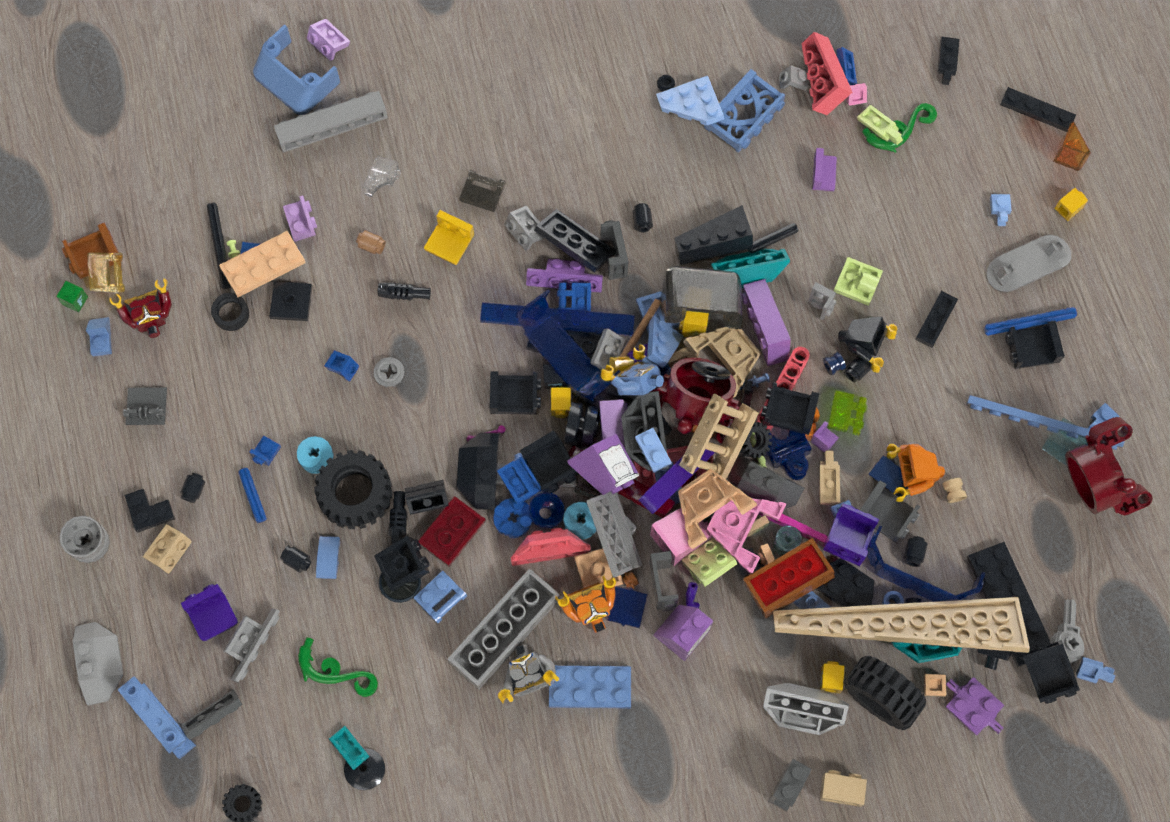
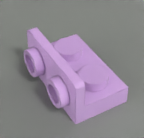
(327, 38)
(299, 219)

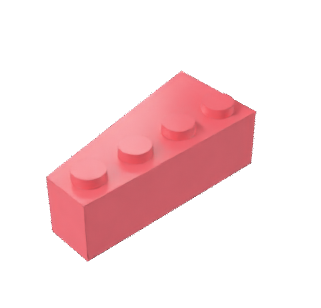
(825, 74)

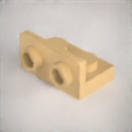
(167, 548)

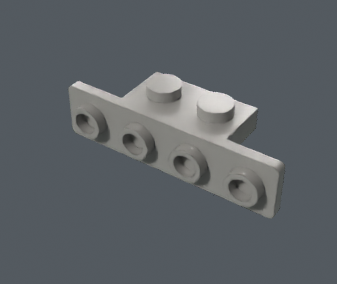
(247, 640)

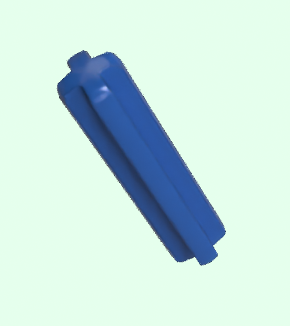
(252, 495)

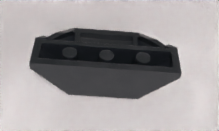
(479, 470)

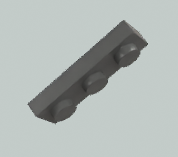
(211, 715)

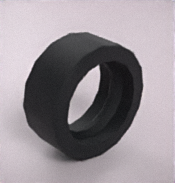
(230, 325)

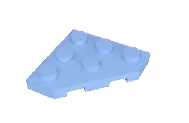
(692, 101)

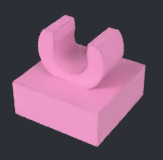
(859, 94)

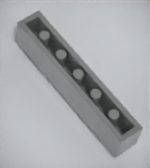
(330, 121)

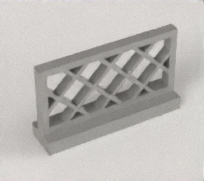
(614, 533)

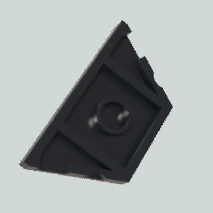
(848, 586)

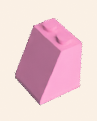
(671, 535)

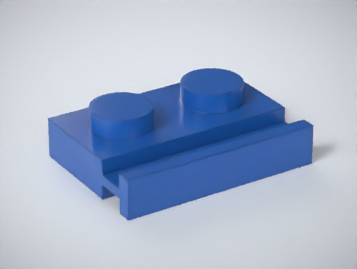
(519, 480)

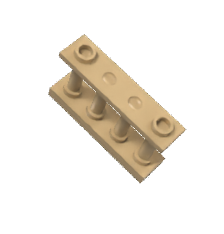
(732, 443)

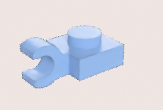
(1001, 206)

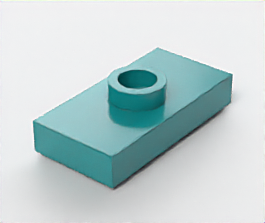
(349, 747)

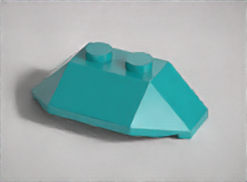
(754, 267)
(925, 653)

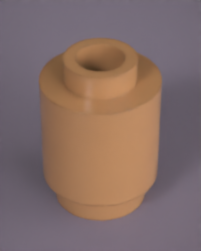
(370, 242)

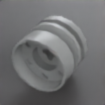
(82, 528)

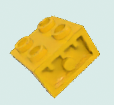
(449, 238)

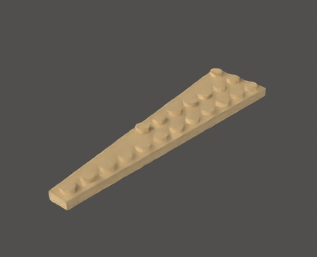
(960, 623)

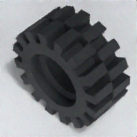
(762, 441)
(233, 794)

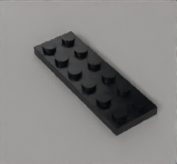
(1004, 581)

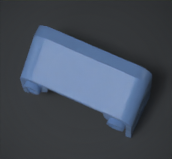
(296, 93)

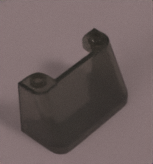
(703, 292)

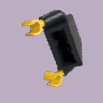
(865, 338)

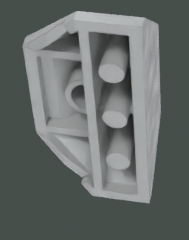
(97, 662)
(805, 708)

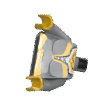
(527, 674)

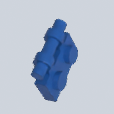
(580, 296)

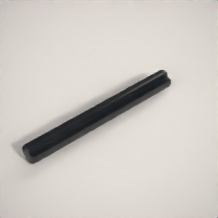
(218, 241)

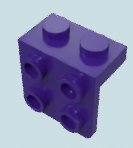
(210, 612)

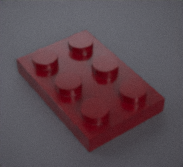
(452, 531)

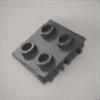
(146, 406)

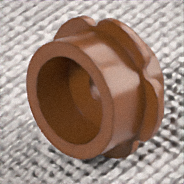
(630, 579)

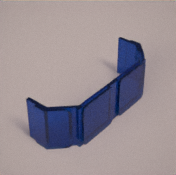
(560, 349)
(908, 581)

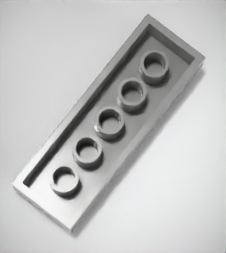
(503, 629)

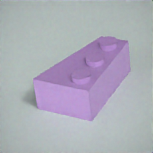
(611, 418)

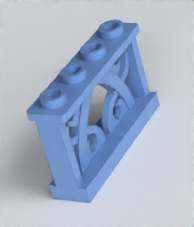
(746, 87)

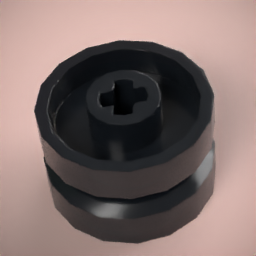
(585, 426)

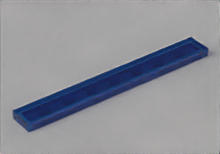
(568, 319)

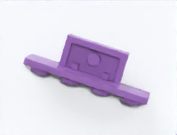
(563, 272)

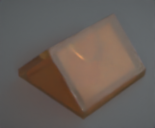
(1072, 149)

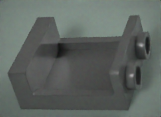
(618, 265)

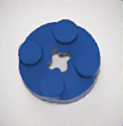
(508, 528)

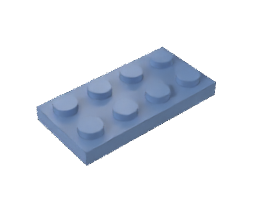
(591, 687)

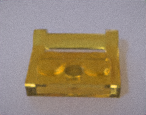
(100, 272)

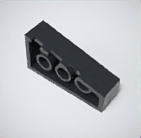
(715, 238)

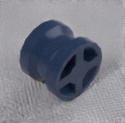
(834, 363)

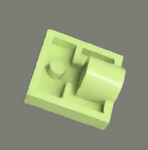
(858, 281)
(708, 562)

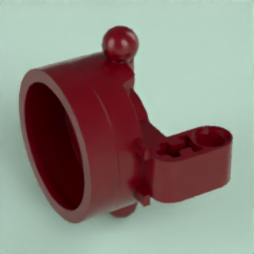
(691, 395)
(1098, 472)

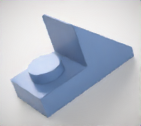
(99, 336)

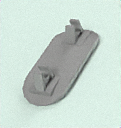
(1028, 263)

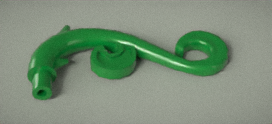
(906, 131)
(330, 663)

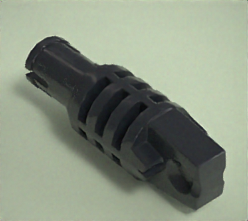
(402, 291)
(398, 517)

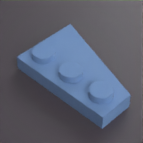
(662, 342)

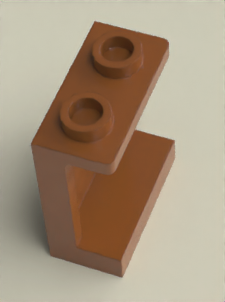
(96, 242)

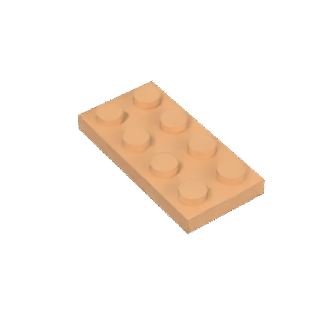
(262, 264)

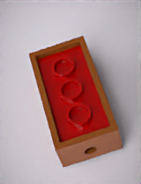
(789, 577)

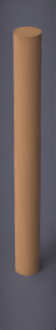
(641, 328)

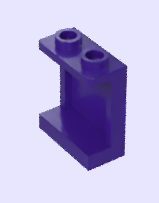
(850, 534)

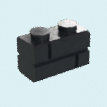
(426, 497)

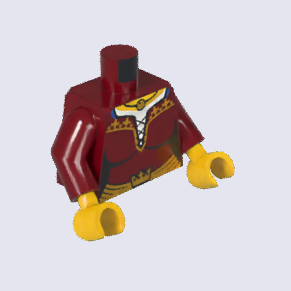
(146, 310)

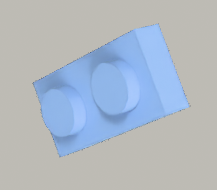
(653, 450)

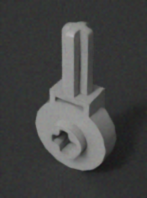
(1070, 633)

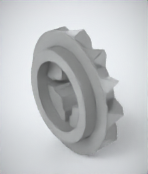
(383, 366)

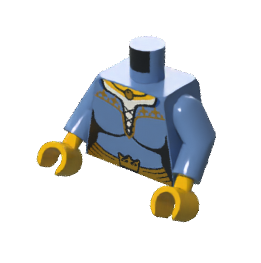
(637, 378)

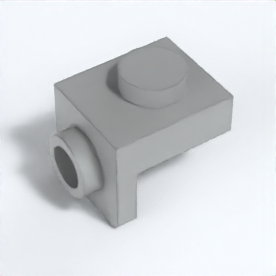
(793, 77)

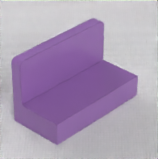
(824, 171)

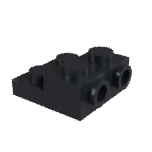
(402, 563)

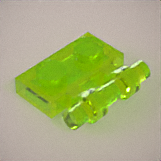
(841, 412)

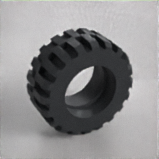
(343, 467)
(885, 692)

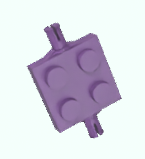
(974, 706)

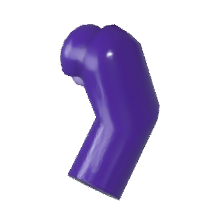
(690, 595)

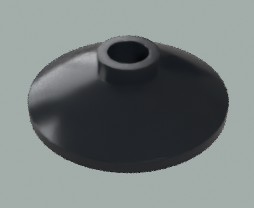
(710, 371)
(369, 778)

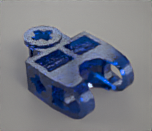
(790, 453)

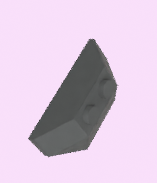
(639, 417)
(763, 483)

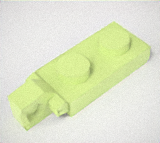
(880, 124)

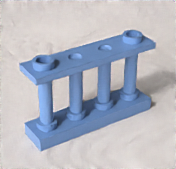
(156, 717)

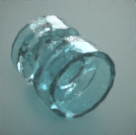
(786, 540)

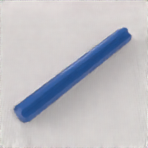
(1030, 321)

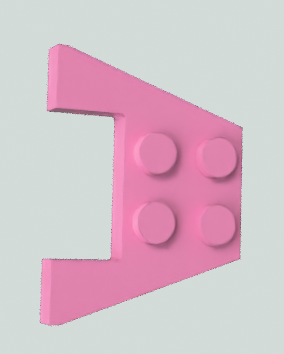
(732, 527)

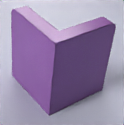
(824, 438)

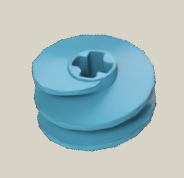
(314, 445)
(571, 516)

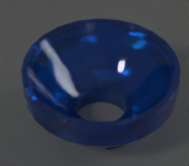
(548, 501)

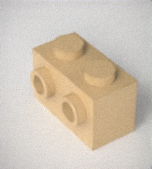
(843, 789)

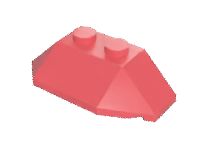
(549, 546)

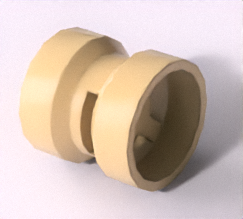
(954, 490)

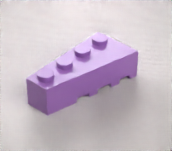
(766, 322)

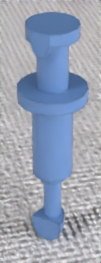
(765, 377)

